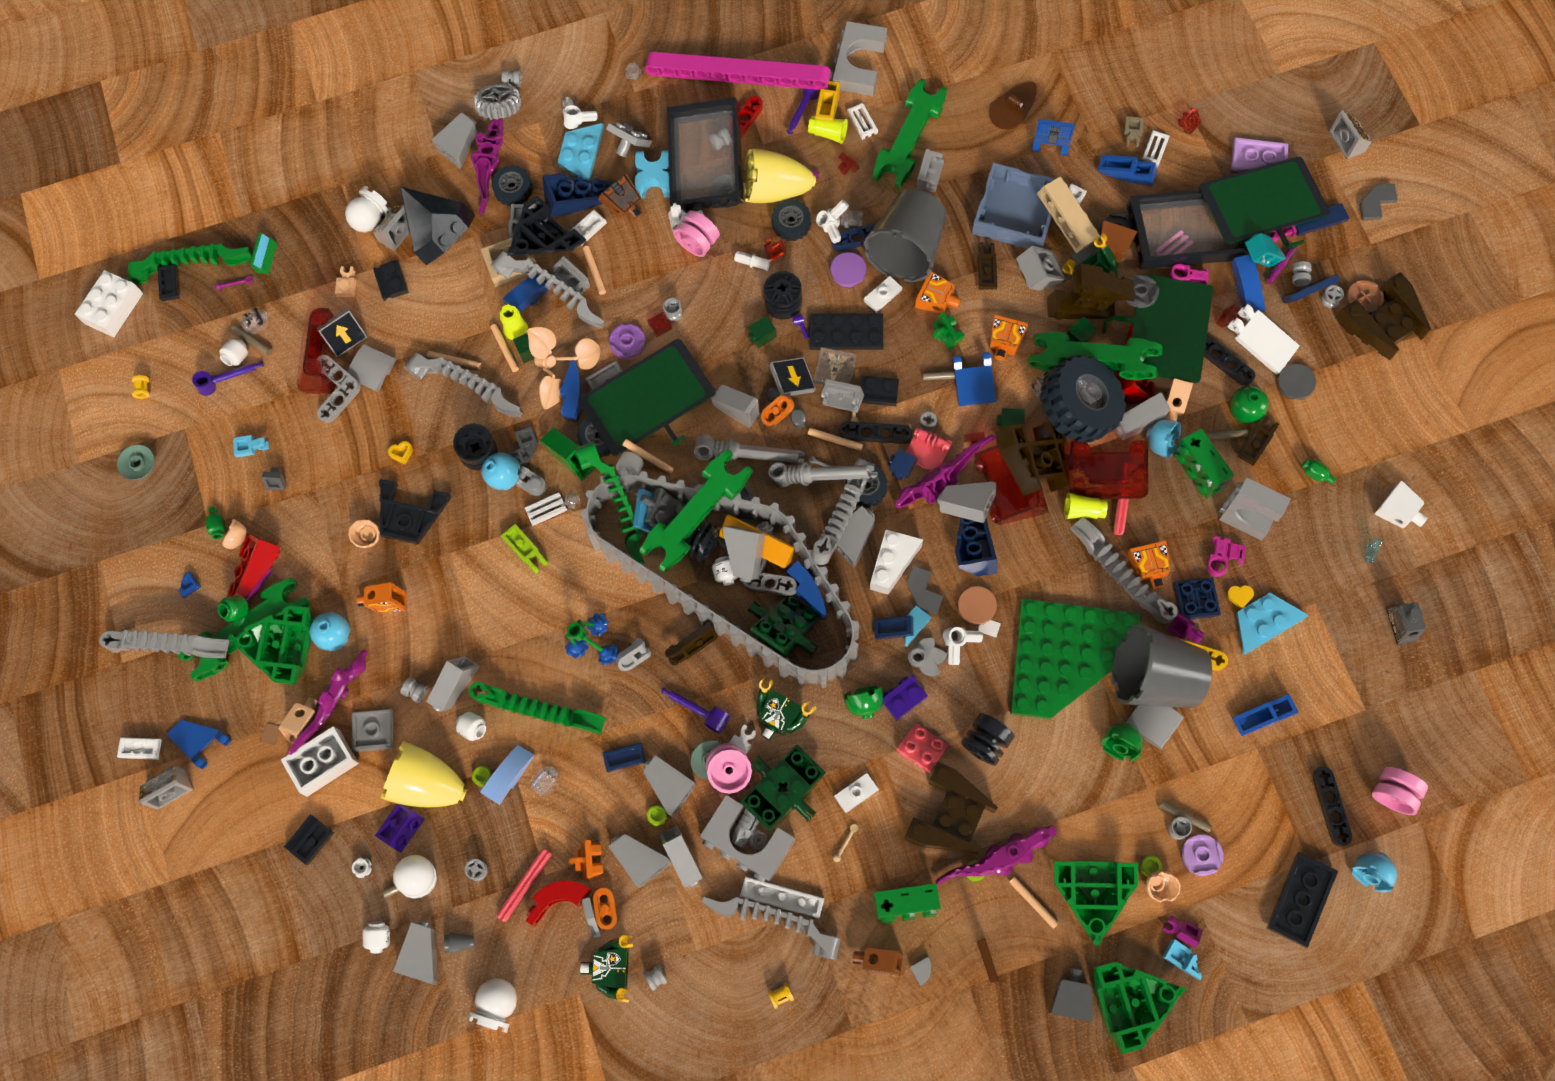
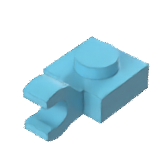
(246, 445)

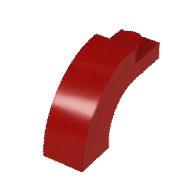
(555, 893)

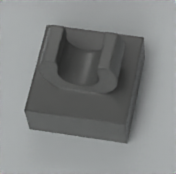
(274, 479)

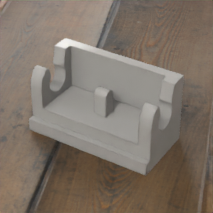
(930, 171)
(570, 275)
(842, 395)

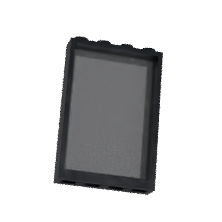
(705, 154)
(1178, 231)

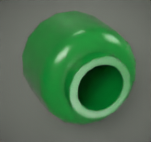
(233, 608)

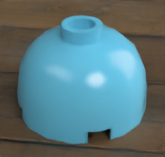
(1163, 437)
(500, 471)
(329, 631)
(1375, 870)

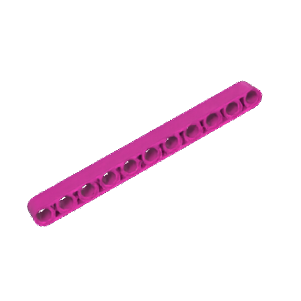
(738, 70)

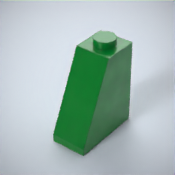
(564, 451)

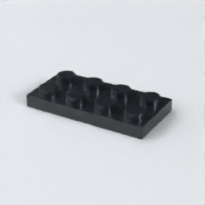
(846, 331)
(1302, 900)

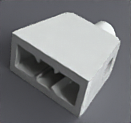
(1402, 507)

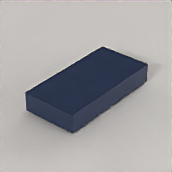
(893, 627)
(624, 757)

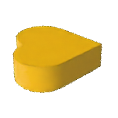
(401, 452)
(1240, 596)

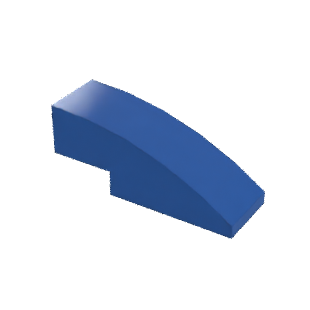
(1128, 169)
(1248, 282)
(525, 294)
(570, 393)
(807, 589)
(1265, 715)

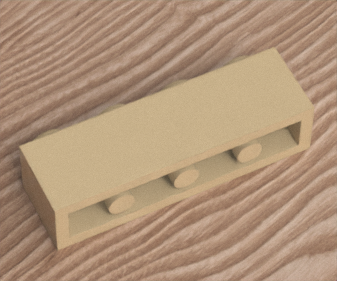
(1068, 214)

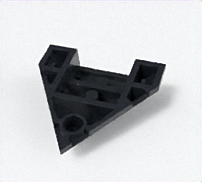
(434, 223)
(540, 233)

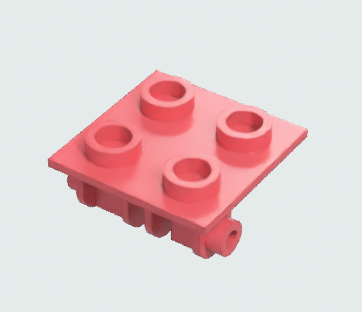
(928, 448)
(922, 747)

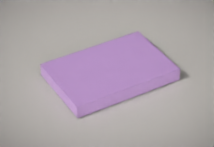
(1256, 153)

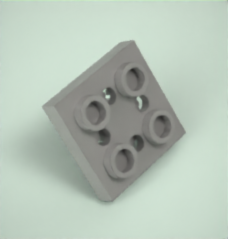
(628, 137)

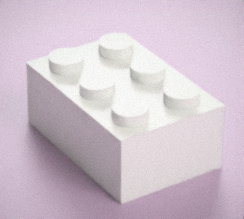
(109, 303)
(320, 761)

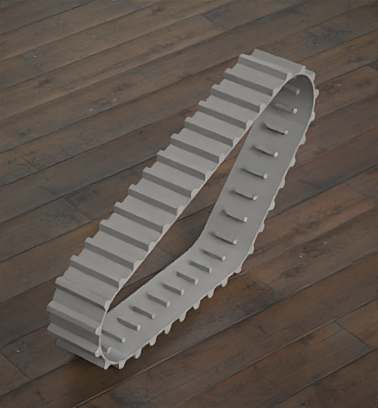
(738, 507)

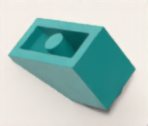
(1264, 250)

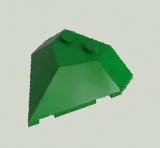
(278, 643)
(1096, 891)
(1132, 1003)

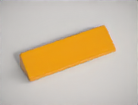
(774, 548)

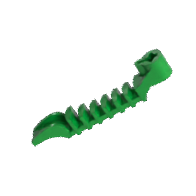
(139, 271)
(589, 457)
(535, 709)

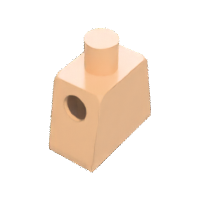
(1177, 396)
(298, 720)

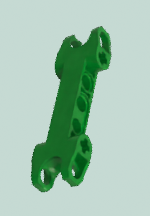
(898, 158)
(1117, 357)
(673, 536)
(274, 601)

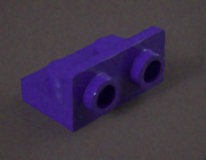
(903, 697)
(399, 827)

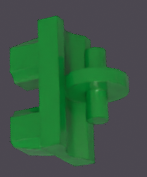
(945, 332)

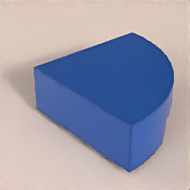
(188, 585)

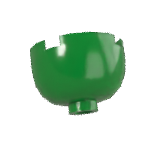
(1249, 404)
(864, 701)
(1123, 742)

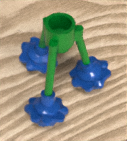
(578, 639)

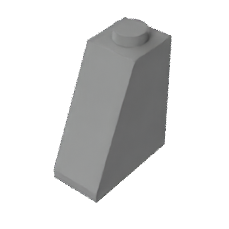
(456, 139)
(736, 405)
(1143, 416)
(968, 500)
(856, 535)
(744, 551)
(451, 683)
(668, 784)
(681, 857)
(638, 859)
(419, 954)

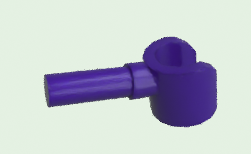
(799, 320)

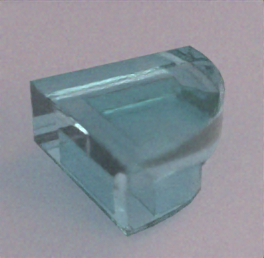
(1372, 550)

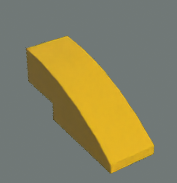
(828, 101)

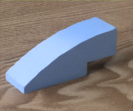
(507, 774)

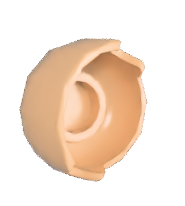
(364, 533)
(235, 535)
(1162, 886)

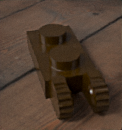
(987, 268)
(1257, 442)
(691, 644)

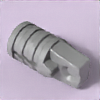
(744, 829)

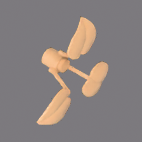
(540, 345)

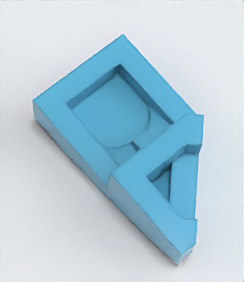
(920, 620)
(1182, 958)

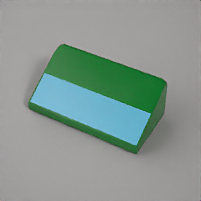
(263, 254)

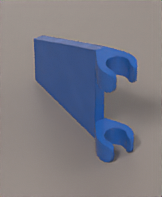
(194, 739)

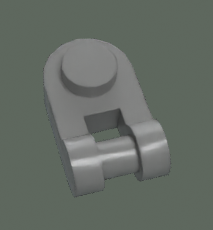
(535, 486)
(627, 659)

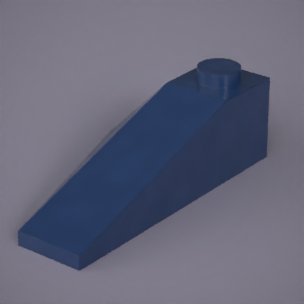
(571, 195)
(975, 548)

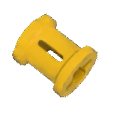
(140, 386)
(780, 995)

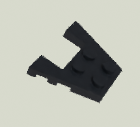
(407, 521)

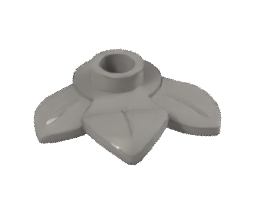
(929, 657)

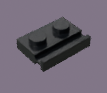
(390, 280)
(879, 390)
(309, 840)

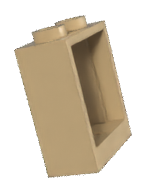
(492, 252)

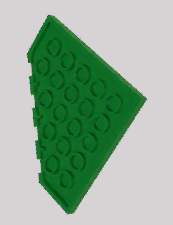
(1063, 654)

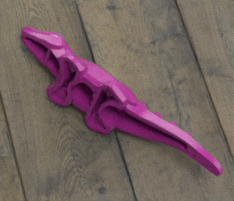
(486, 158)
(938, 478)
(331, 696)
(1002, 858)

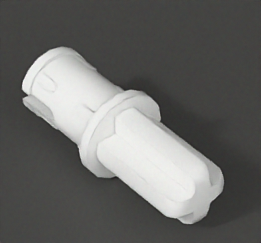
(752, 260)

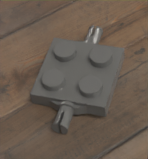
(661, 507)

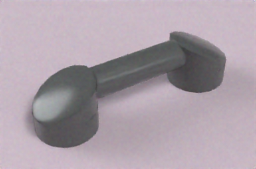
(798, 417)

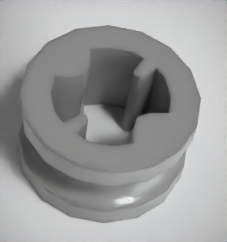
(924, 416)

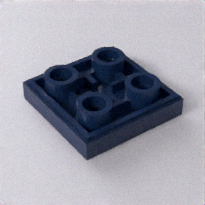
(1197, 598)

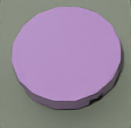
(1202, 855)

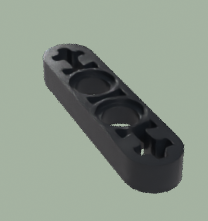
(1226, 356)
(875, 435)
(1328, 807)

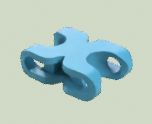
(652, 173)

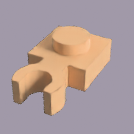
(346, 285)

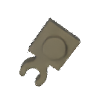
(1133, 129)

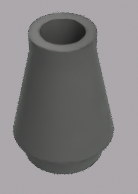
(457, 942)

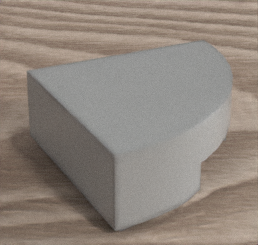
(922, 970)

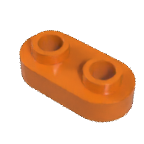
(778, 409)
(605, 909)

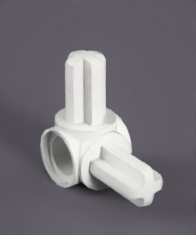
(573, 116)
(676, 215)
(830, 220)
(962, 637)

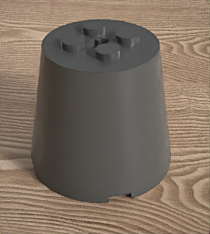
(907, 236)
(1160, 670)

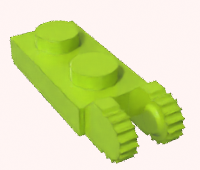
(523, 547)

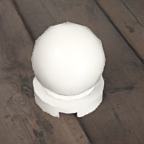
(366, 211)
(414, 876)
(494, 1003)

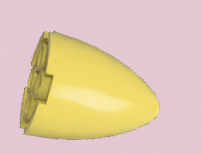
(774, 177)
(422, 780)

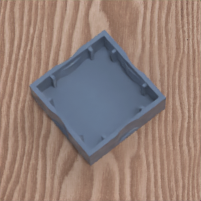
(1012, 208)

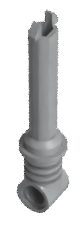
(743, 451)
(784, 475)

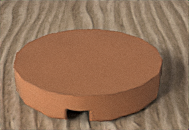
(1367, 294)
(977, 605)

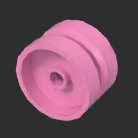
(696, 233)
(739, 766)
(1400, 790)

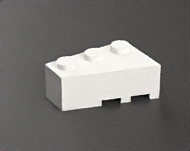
(893, 558)

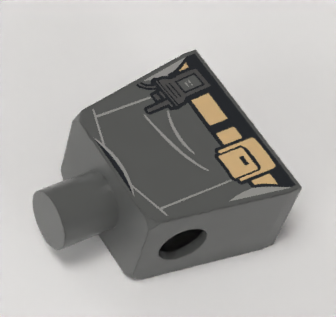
(1406, 622)

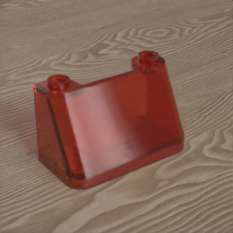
(310, 376)
(1109, 473)
(1009, 500)

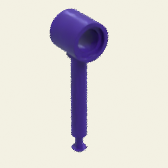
(809, 94)
(210, 385)
(715, 719)

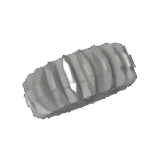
(497, 101)

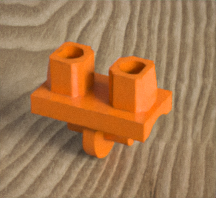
(588, 868)

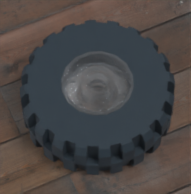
(1082, 399)

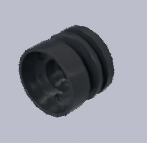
(783, 304)
(471, 438)
(703, 541)
(989, 736)

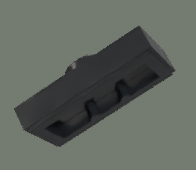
(168, 283)

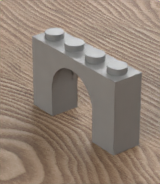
(855, 38)
(1253, 508)
(763, 863)

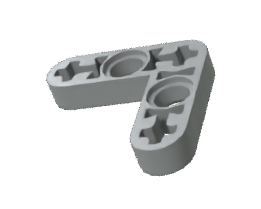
(342, 384)
(784, 580)

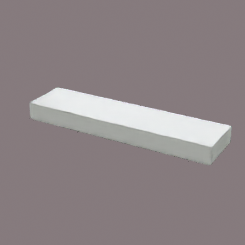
(782, 897)

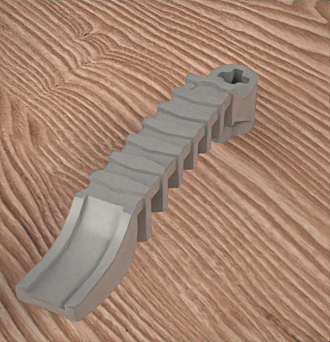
(507, 265)
(419, 366)
(840, 518)
(1094, 543)
(166, 642)
(824, 945)

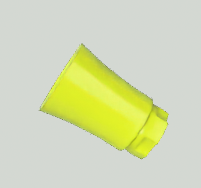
(832, 130)
(512, 322)
(1082, 506)

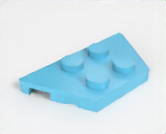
(580, 150)
(1265, 620)

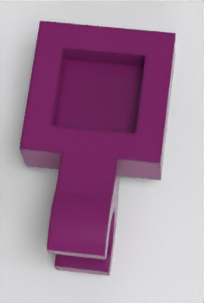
(1183, 628)
(1186, 931)

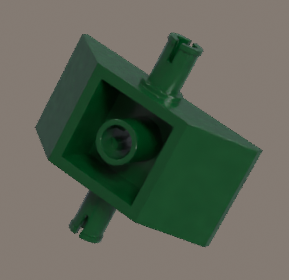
(785, 626)
(795, 771)

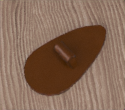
(1013, 106)

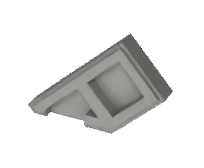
(590, 917)

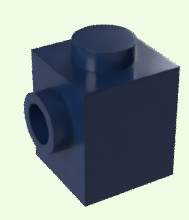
(902, 464)

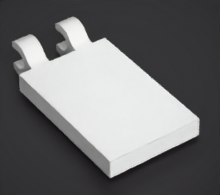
(1263, 339)

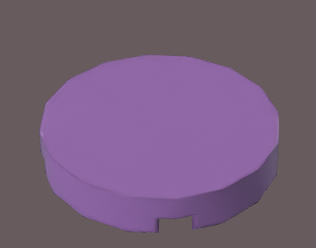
(848, 269)
(627, 341)

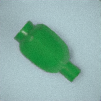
(1318, 471)
(215, 524)

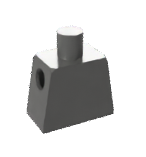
(1073, 998)

